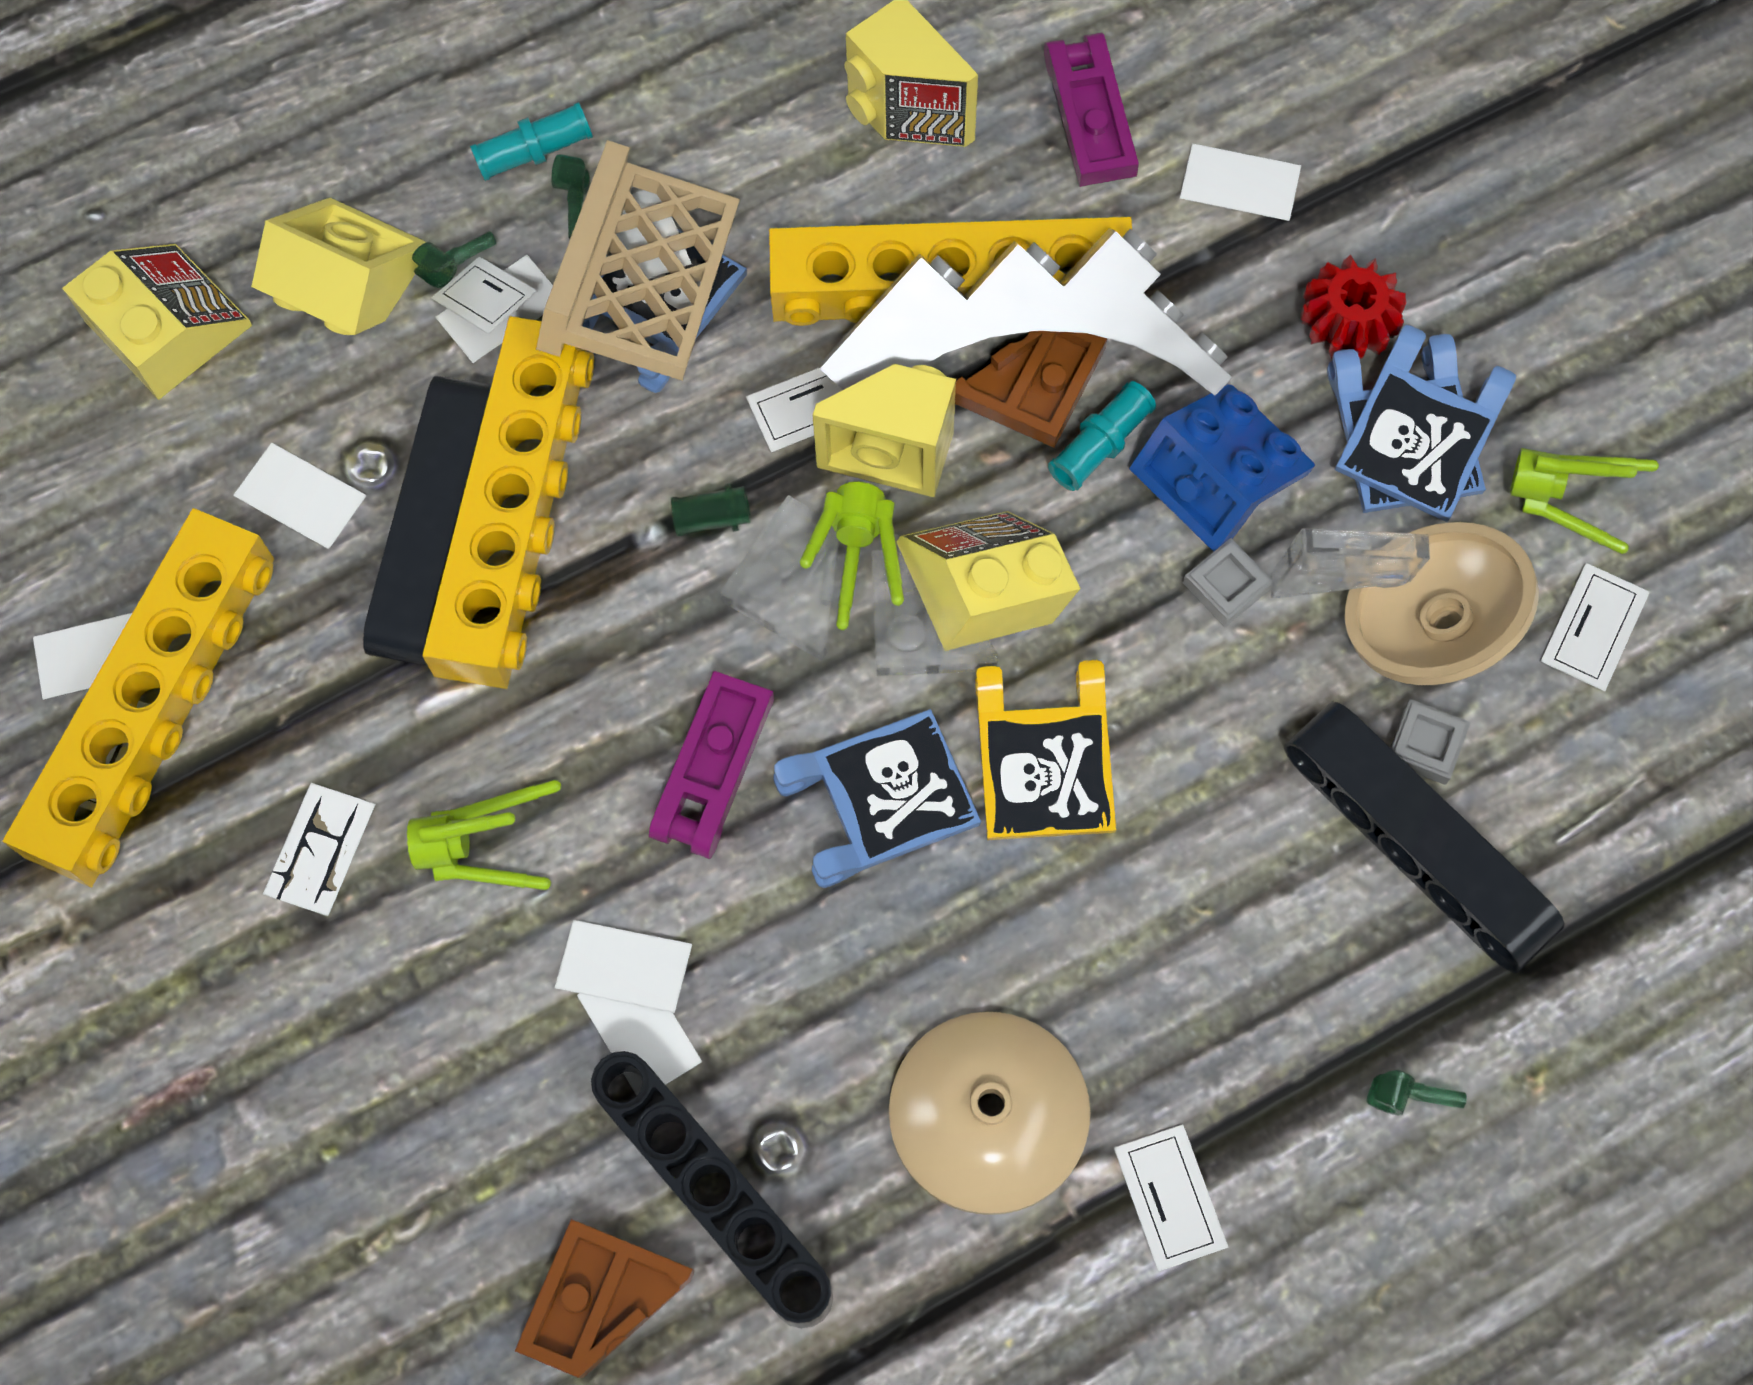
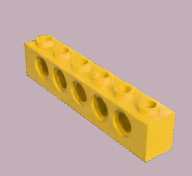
(868, 251)
(490, 651)
(109, 715)

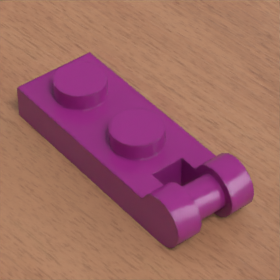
(1091, 110)
(712, 762)

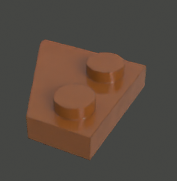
(1034, 382)
(596, 1299)

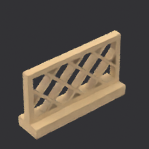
(587, 261)

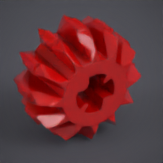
(1353, 307)

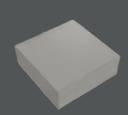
(1228, 582)
(1429, 740)

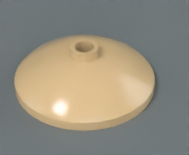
(1471, 581)
(981, 1159)

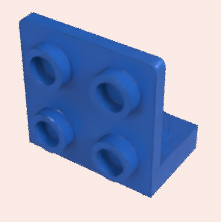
(1219, 463)

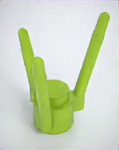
(1545, 476)
(857, 516)
(444, 838)

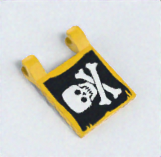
(1046, 766)

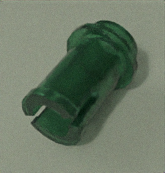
(711, 510)

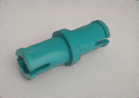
(531, 141)
(1102, 436)

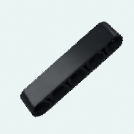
(424, 520)
(1424, 837)
(695, 1159)

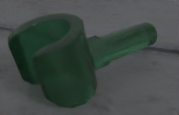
(572, 176)
(440, 267)
(1393, 1089)

